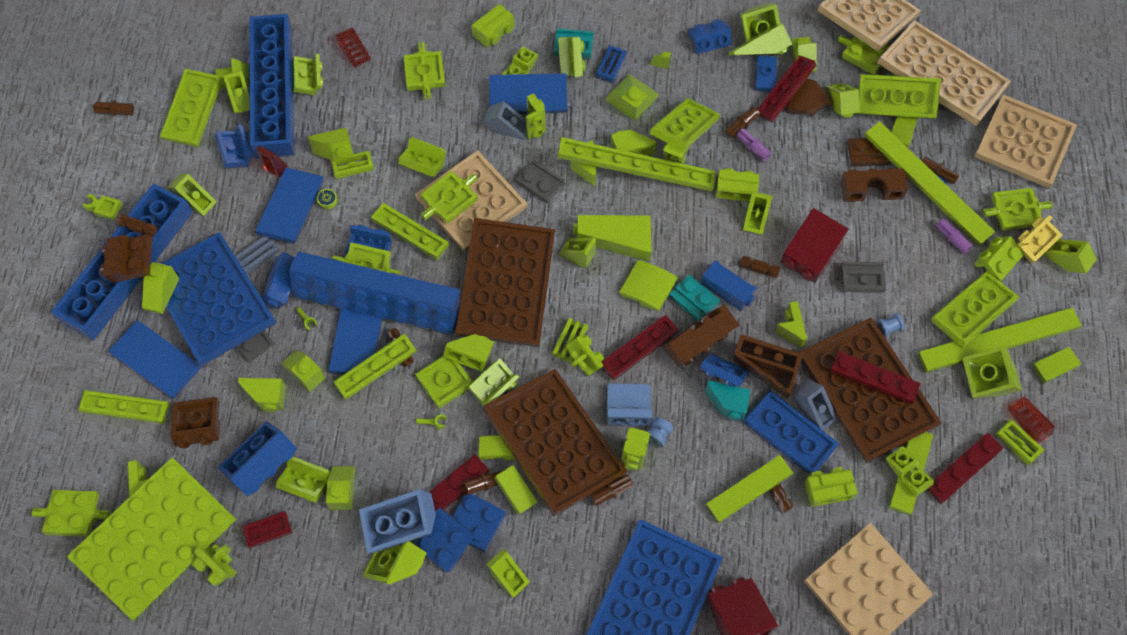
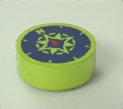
(327, 199)

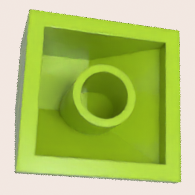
(759, 19)
(632, 97)
(991, 373)
(395, 563)

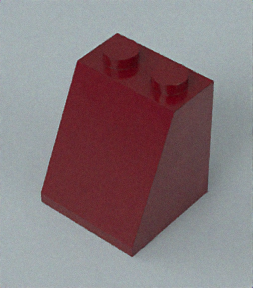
(814, 245)
(741, 609)

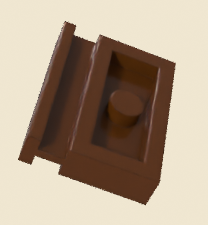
(864, 153)

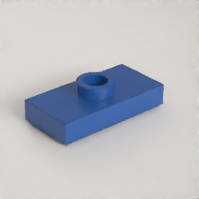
(766, 73)

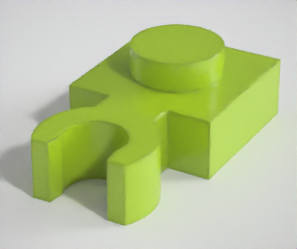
(105, 207)

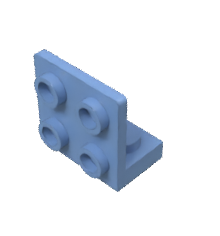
(628, 405)

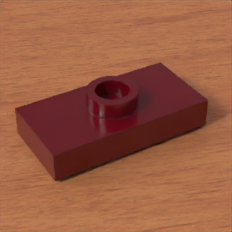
(267, 529)

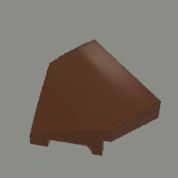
(808, 99)

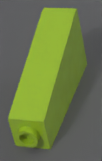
(618, 233)

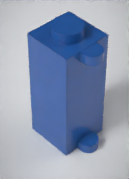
(278, 283)
(728, 286)

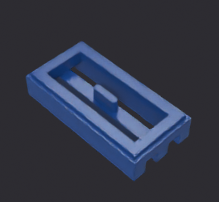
(605, 76)

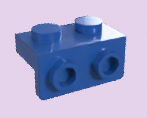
(710, 36)
(234, 147)
(369, 237)

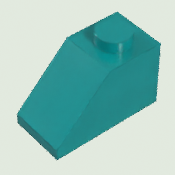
(729, 400)

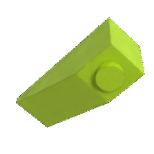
(768, 42)

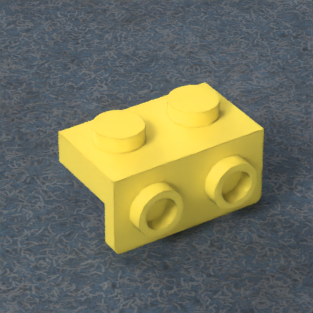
(1039, 239)

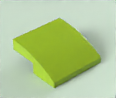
(648, 285)

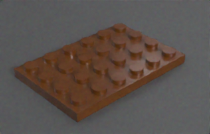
(506, 282)
(869, 417)
(554, 441)

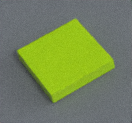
(443, 381)

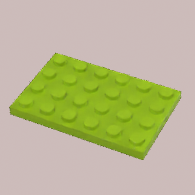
(151, 538)

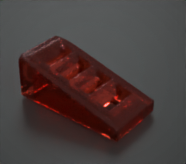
(351, 34)
(271, 162)
(1026, 424)

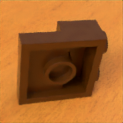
(126, 257)
(195, 422)

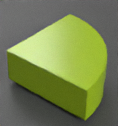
(661, 60)

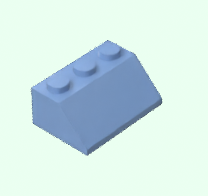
(397, 520)

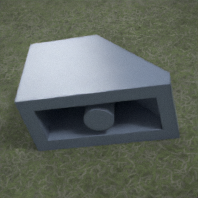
(505, 121)
(814, 403)

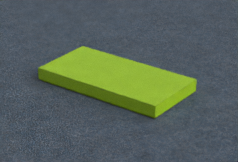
(899, 96)
(191, 107)
(685, 124)
(974, 309)

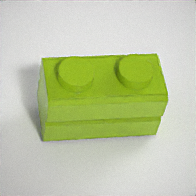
(493, 25)
(736, 185)
(635, 449)
(830, 487)

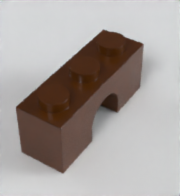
(890, 182)

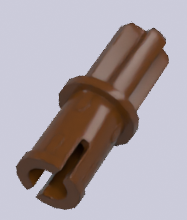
(113, 108)
(742, 122)
(941, 171)
(481, 483)
(612, 490)

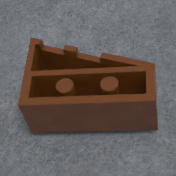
(701, 336)
(769, 363)

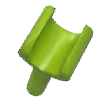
(306, 319)
(433, 421)

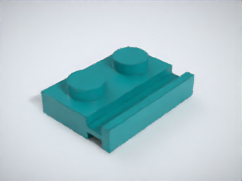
(586, 36)
(694, 298)

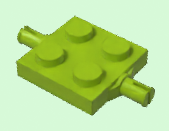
(862, 54)
(424, 70)
(449, 197)
(1016, 208)
(368, 257)
(71, 513)

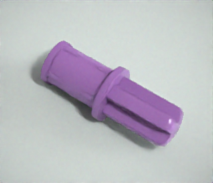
(754, 145)
(953, 236)

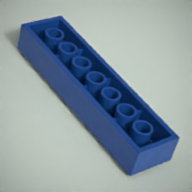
(271, 85)
(375, 292)
(95, 299)

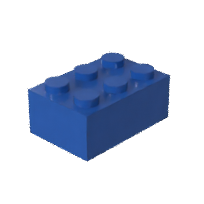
(257, 458)

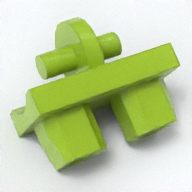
(584, 356)
(217, 560)

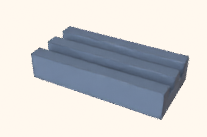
(254, 252)

